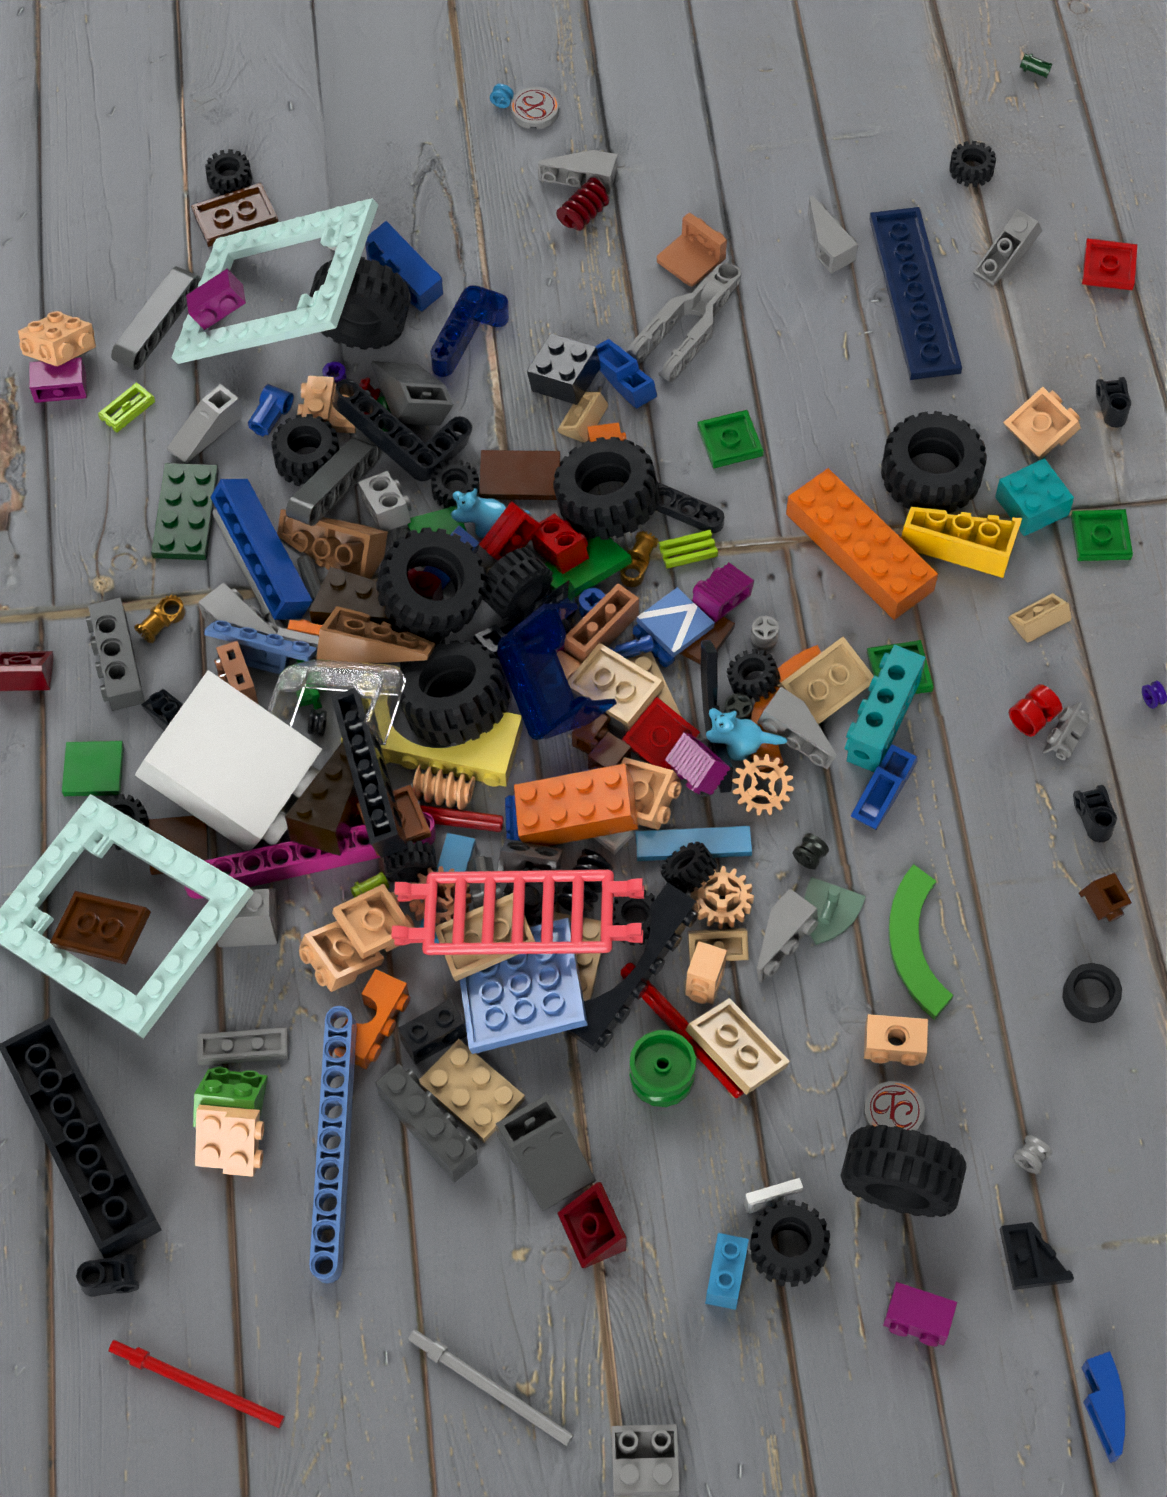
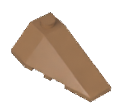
(336, 543)
(354, 638)

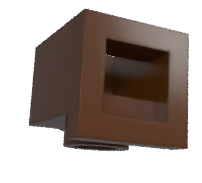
(588, 736)
(1106, 897)

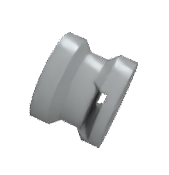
(769, 628)
(1032, 1154)

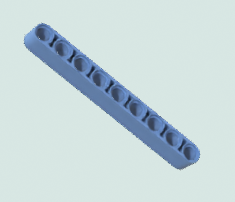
(335, 1157)

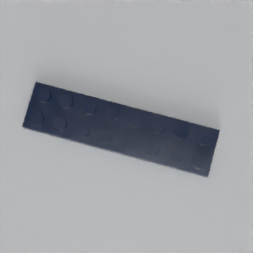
(915, 293)

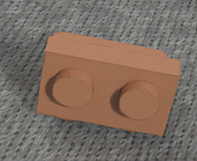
(694, 252)

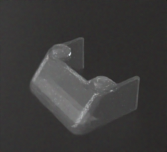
(372, 681)

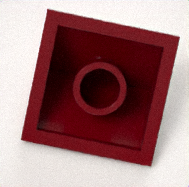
(25, 670)
(593, 1227)

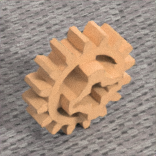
(751, 793)
(735, 898)

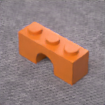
(387, 998)

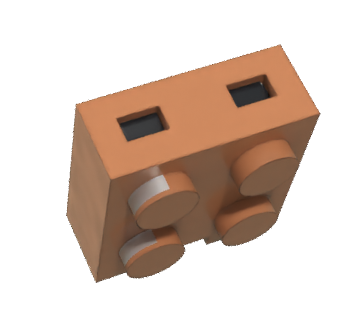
(233, 669)

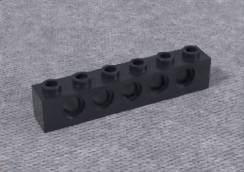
(369, 775)

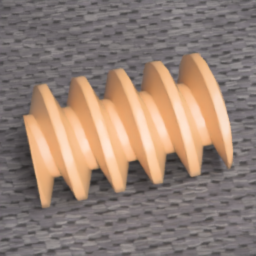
(443, 788)

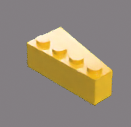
(962, 539)

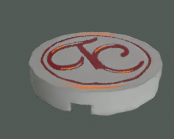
(535, 107)
(894, 1105)

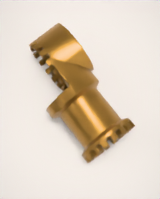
(640, 558)
(159, 619)

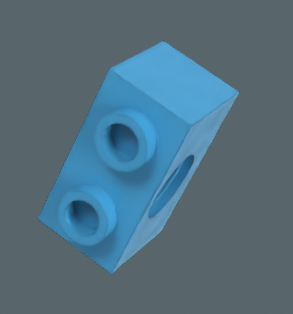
(726, 1271)

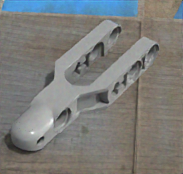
(703, 302)

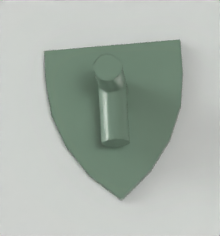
(835, 909)

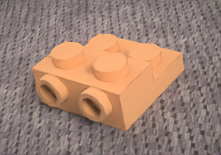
(318, 399)
(1043, 423)
(653, 792)
(370, 920)
(335, 957)
(229, 1139)

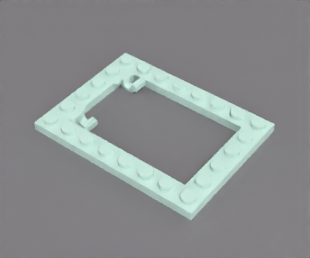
(338, 227)
(84, 831)

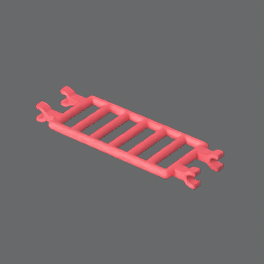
(631, 932)

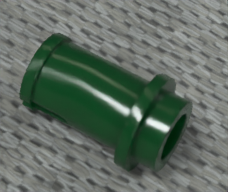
(1035, 65)

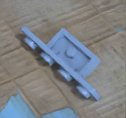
(261, 650)

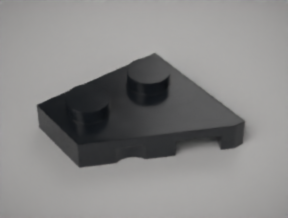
(1030, 1258)

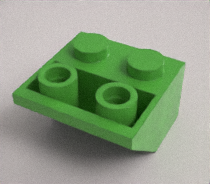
(230, 1089)

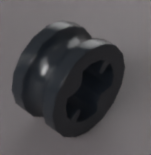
(317, 722)

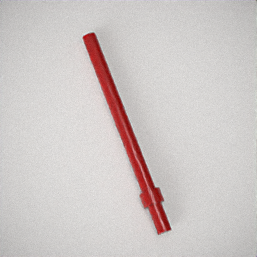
(141, 1359)

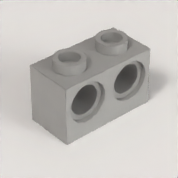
(385, 501)

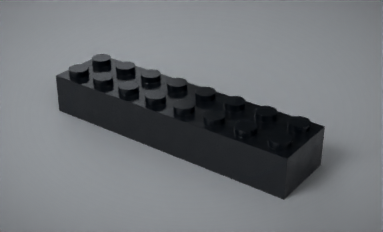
(79, 1138)

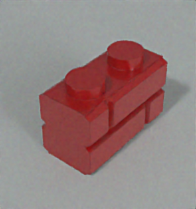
(510, 532)

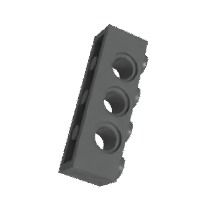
(127, 690)

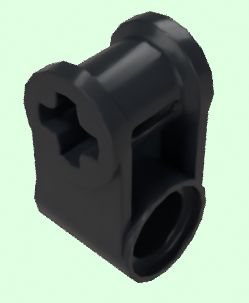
(1114, 401)
(1096, 808)
(111, 1275)

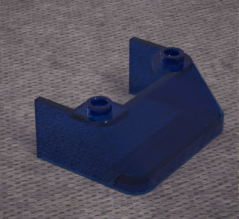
(538, 677)

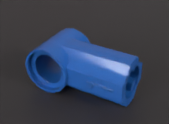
(272, 404)

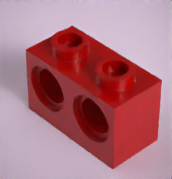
(560, 544)

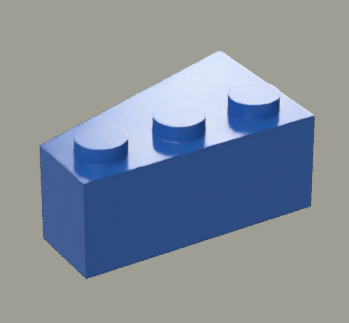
(393, 250)

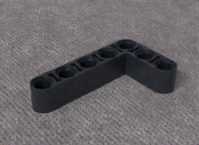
(399, 434)

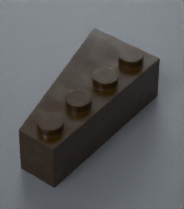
(352, 593)
(326, 807)

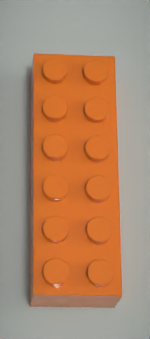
(861, 543)

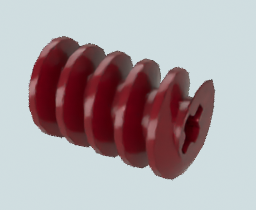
(583, 205)

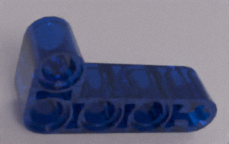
(473, 306)

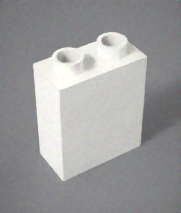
(231, 763)

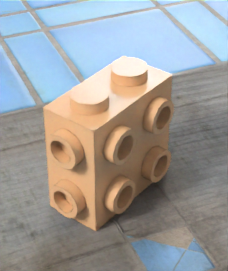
(56, 338)

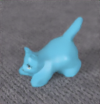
(477, 510)
(740, 735)

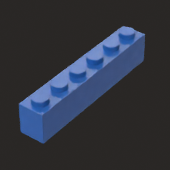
(261, 549)

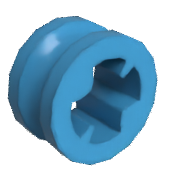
(501, 95)

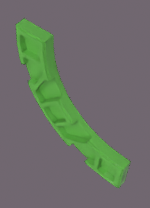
(906, 946)

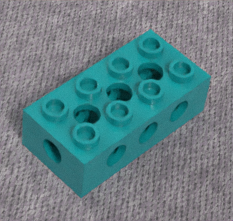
(884, 708)

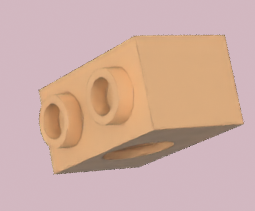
(705, 973)
(911, 1031)

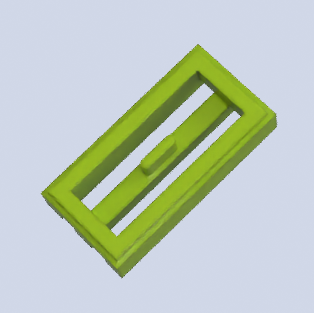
(129, 409)
(687, 545)

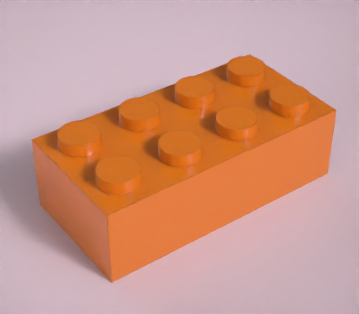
(576, 806)

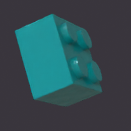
(1034, 496)

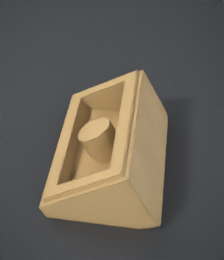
(585, 414)
(1041, 617)
(732, 940)

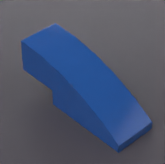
(625, 374)
(884, 787)
(1106, 1403)

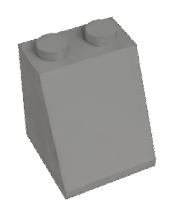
(255, 922)

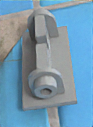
(1060, 738)

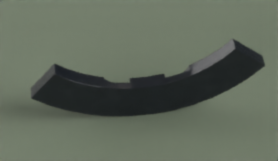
(709, 688)

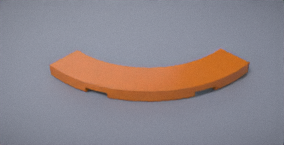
(785, 671)

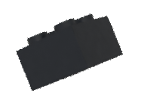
(563, 369)

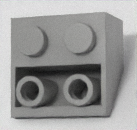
(645, 1461)

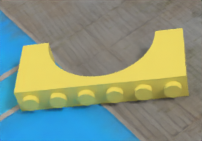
(485, 758)

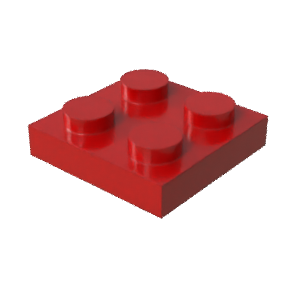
(1109, 264)
(657, 733)

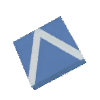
(675, 622)

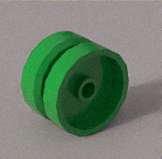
(662, 1068)

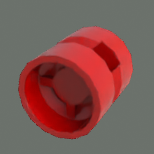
(1035, 710)

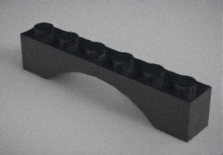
(669, 917)

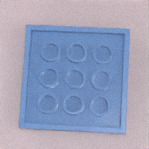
(524, 996)

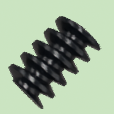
(587, 861)

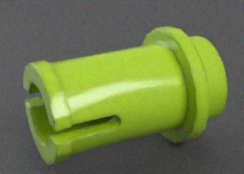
(369, 884)

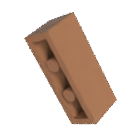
(602, 623)

